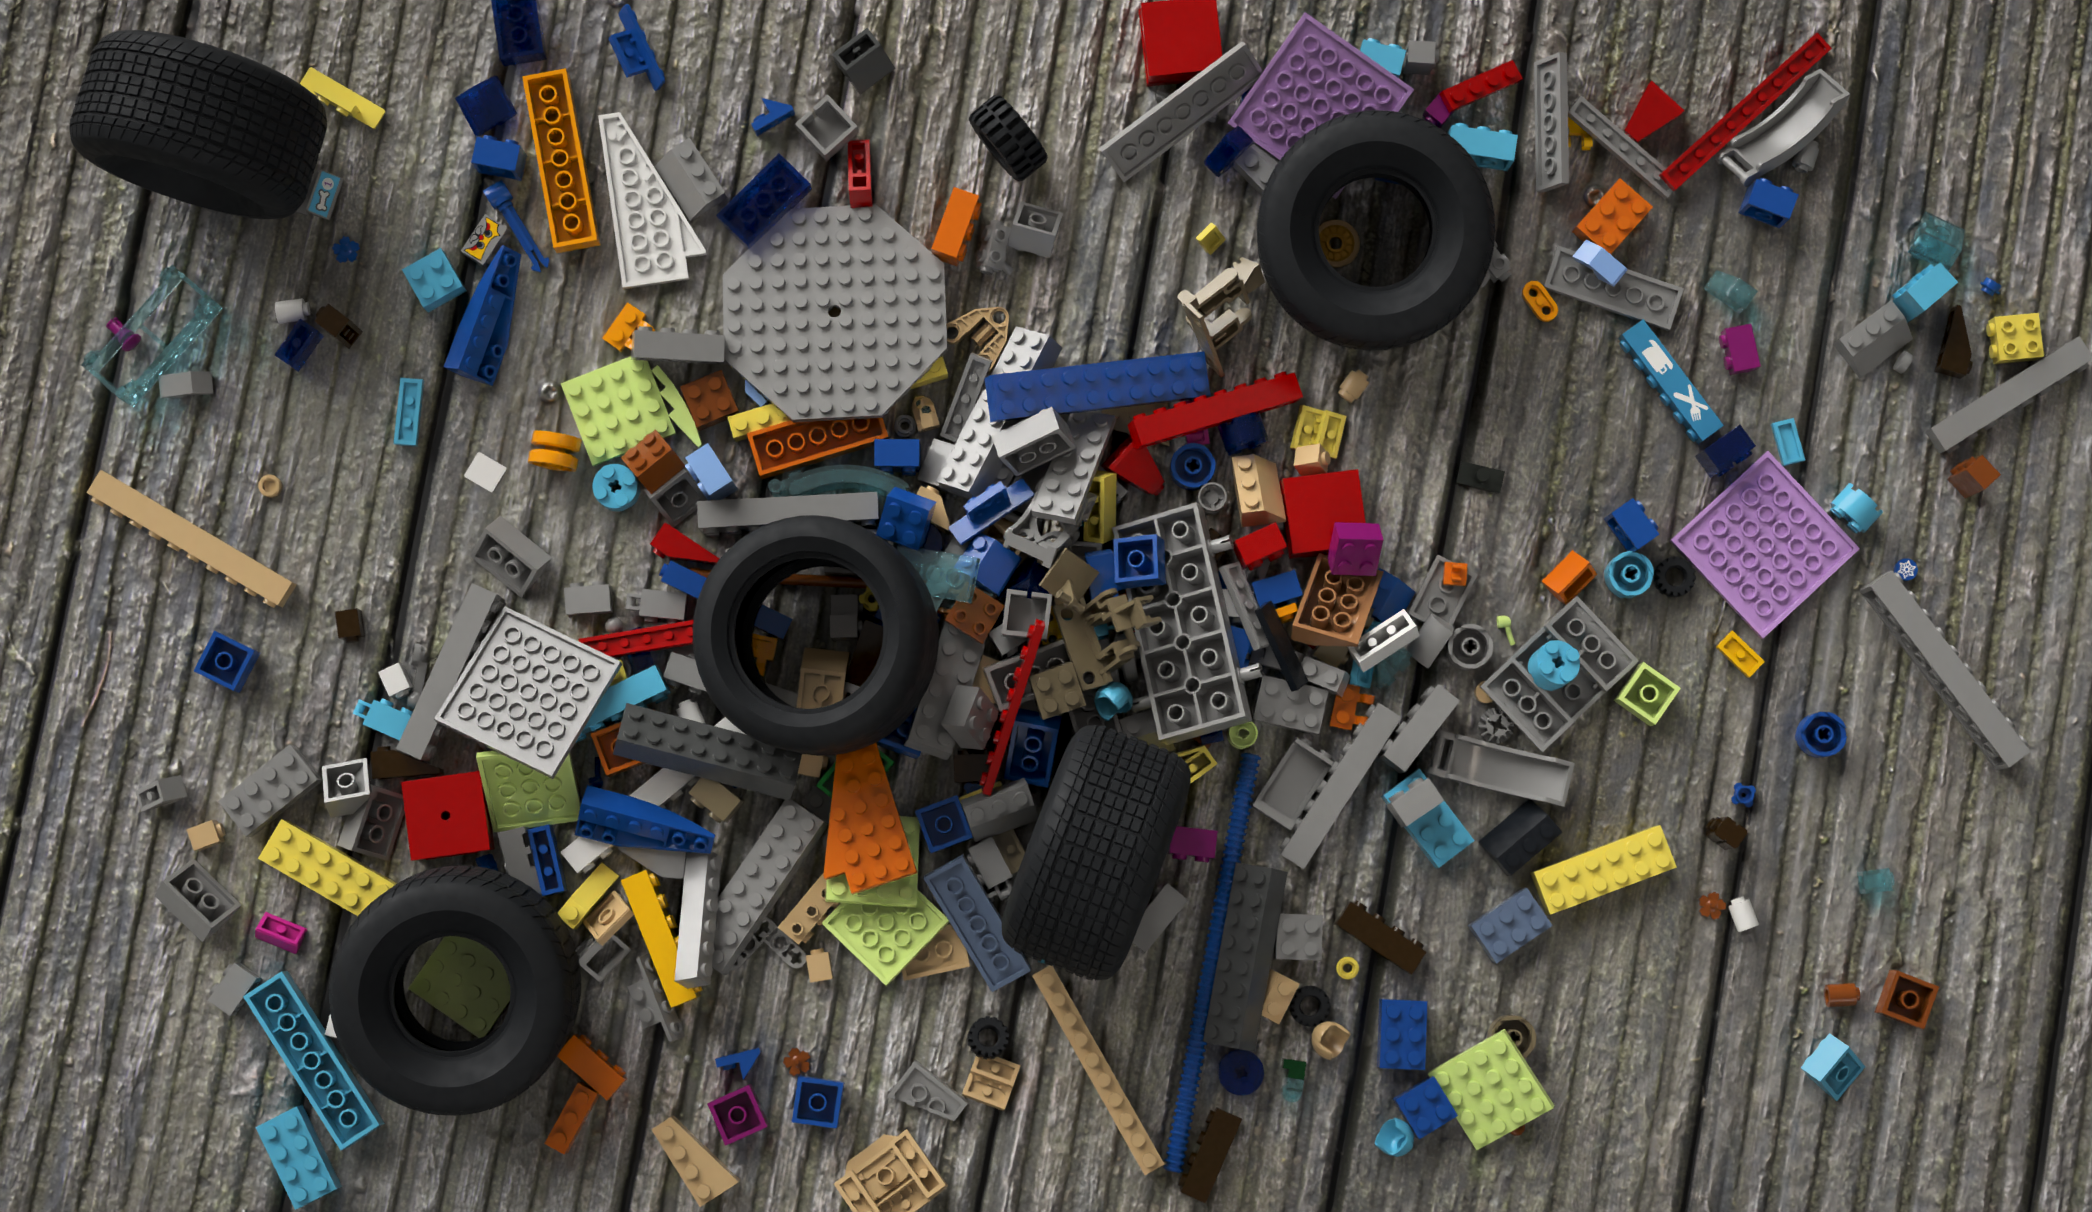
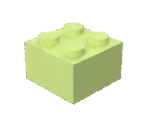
(1647, 694)

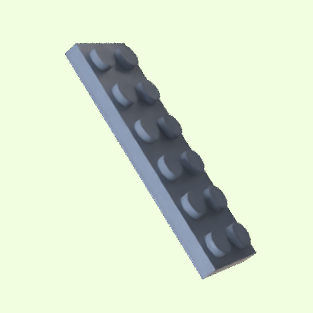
(976, 922)

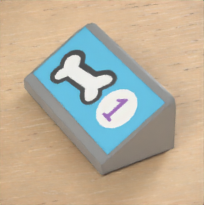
(324, 195)

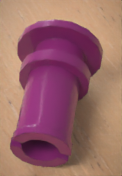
(131, 342)

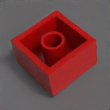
(1259, 546)

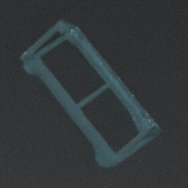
(135, 390)

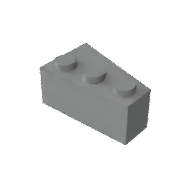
(519, 857)

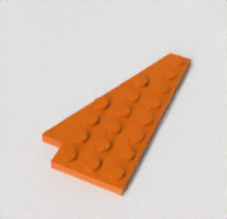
(865, 825)

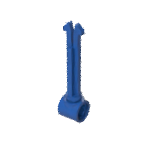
(501, 199)

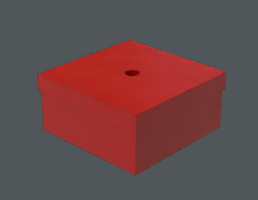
(1178, 39)
(1314, 506)
(447, 816)

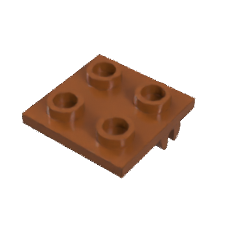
(976, 617)

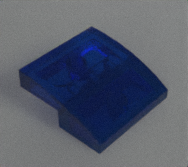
(486, 105)

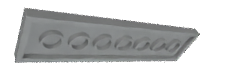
(1182, 111)

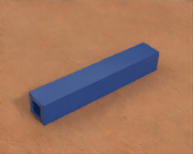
(692, 583)

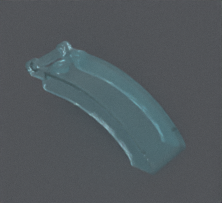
(835, 478)

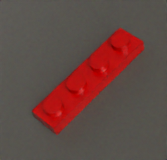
(1480, 86)

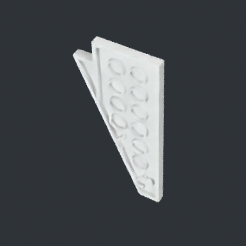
(647, 221)

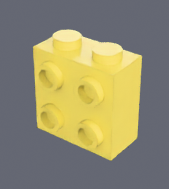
(2015, 338)

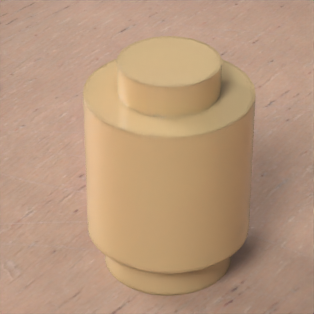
(1353, 386)

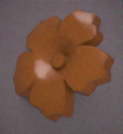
(1711, 905)
(797, 1061)

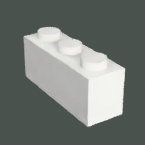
(1384, 640)

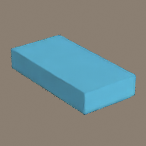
(1788, 442)

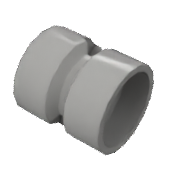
(1212, 498)

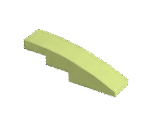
(680, 415)

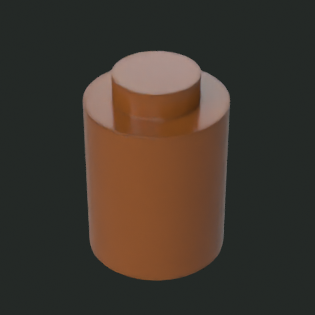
(1841, 995)

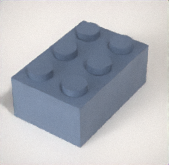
(1509, 925)

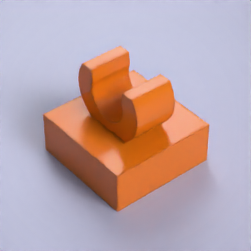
(1455, 574)

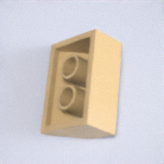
(1257, 490)

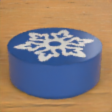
(1906, 569)

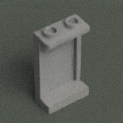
(1293, 783)

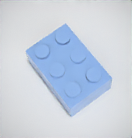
(713, 477)

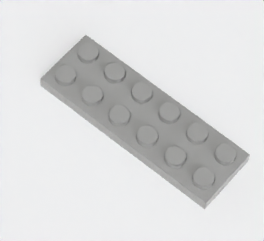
(1551, 122)
(1632, 296)
(1073, 472)

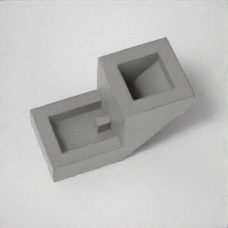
(185, 383)

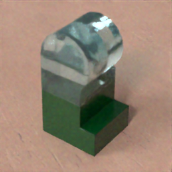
(1293, 1087)

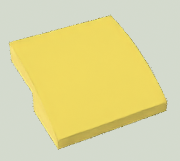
(1317, 427)

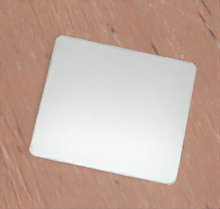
(485, 472)

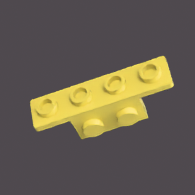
(342, 98)

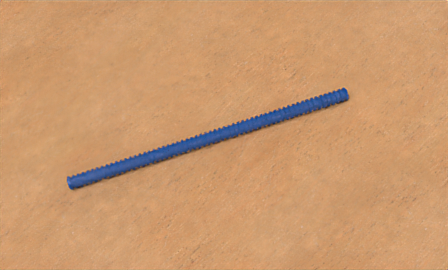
(1196, 1045)

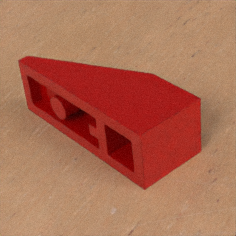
(859, 173)
(677, 546)

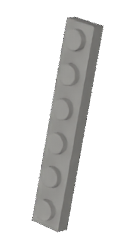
(1619, 145)

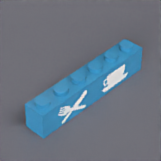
(1670, 382)

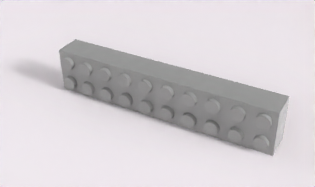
(1945, 670)

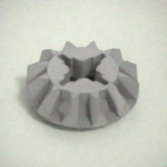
(1486, 729)

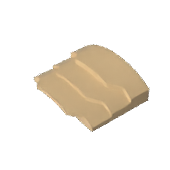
(890, 1177)

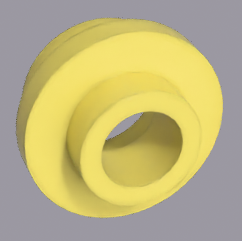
(1354, 968)

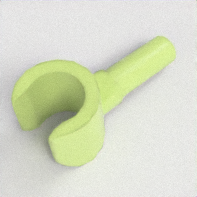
(1505, 622)

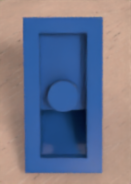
(777, 114)
(746, 1061)

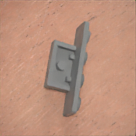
(652, 1001)

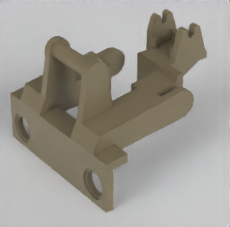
(1224, 288)
(1082, 640)

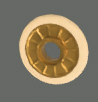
(1348, 237)

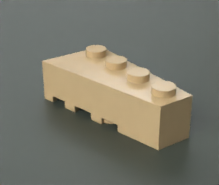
(696, 1165)

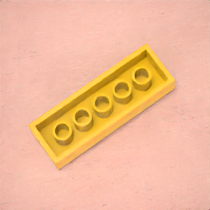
(658, 932)

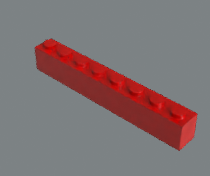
(1215, 410)

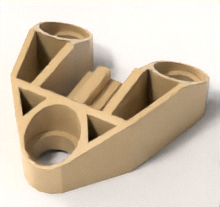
(969, 322)

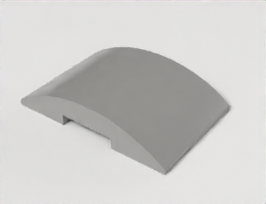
(1548, 714)

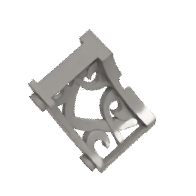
(1041, 546)

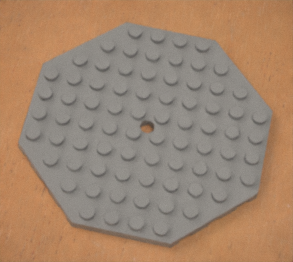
(844, 364)

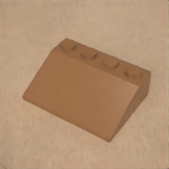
(1334, 607)

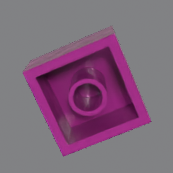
(1355, 549)
(1193, 843)
(738, 1114)

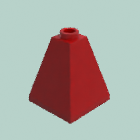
(1652, 113)
(1135, 467)

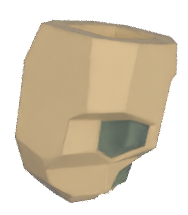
(924, 414)

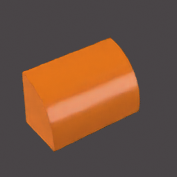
(1569, 577)

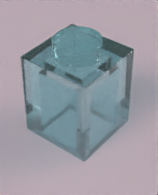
(1875, 880)

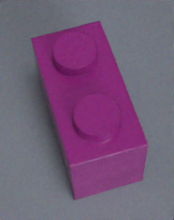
(1739, 349)

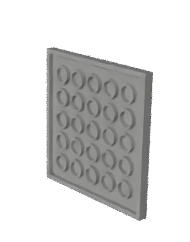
(528, 692)

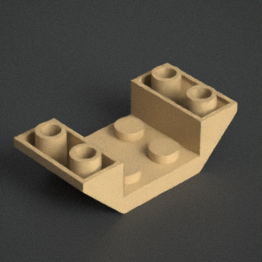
(822, 678)

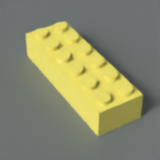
(323, 868)
(1603, 870)

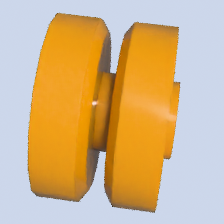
(554, 451)

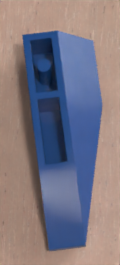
(486, 321)
(638, 824)

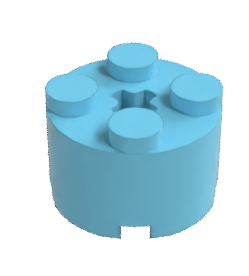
(621, 499)
(1855, 508)
(1637, 583)
(1554, 665)

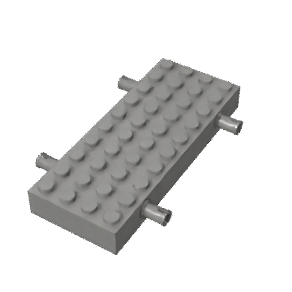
(1192, 652)

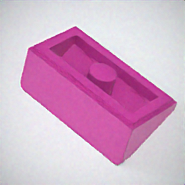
(280, 932)

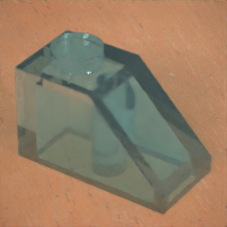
(1730, 290)

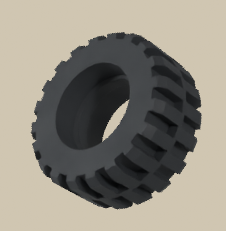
(1008, 138)

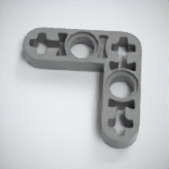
(768, 938)

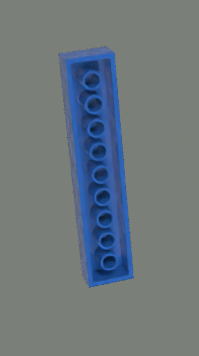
(1097, 386)

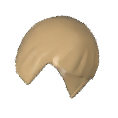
(1329, 1039)

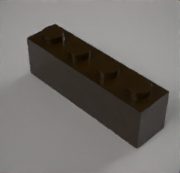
(1380, 937)
(1210, 1154)

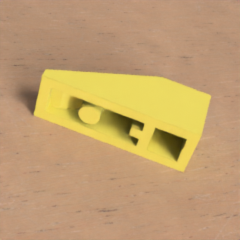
(587, 896)

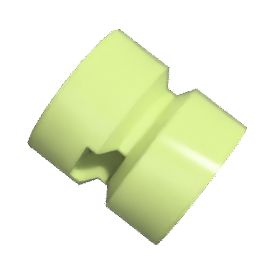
(1242, 735)

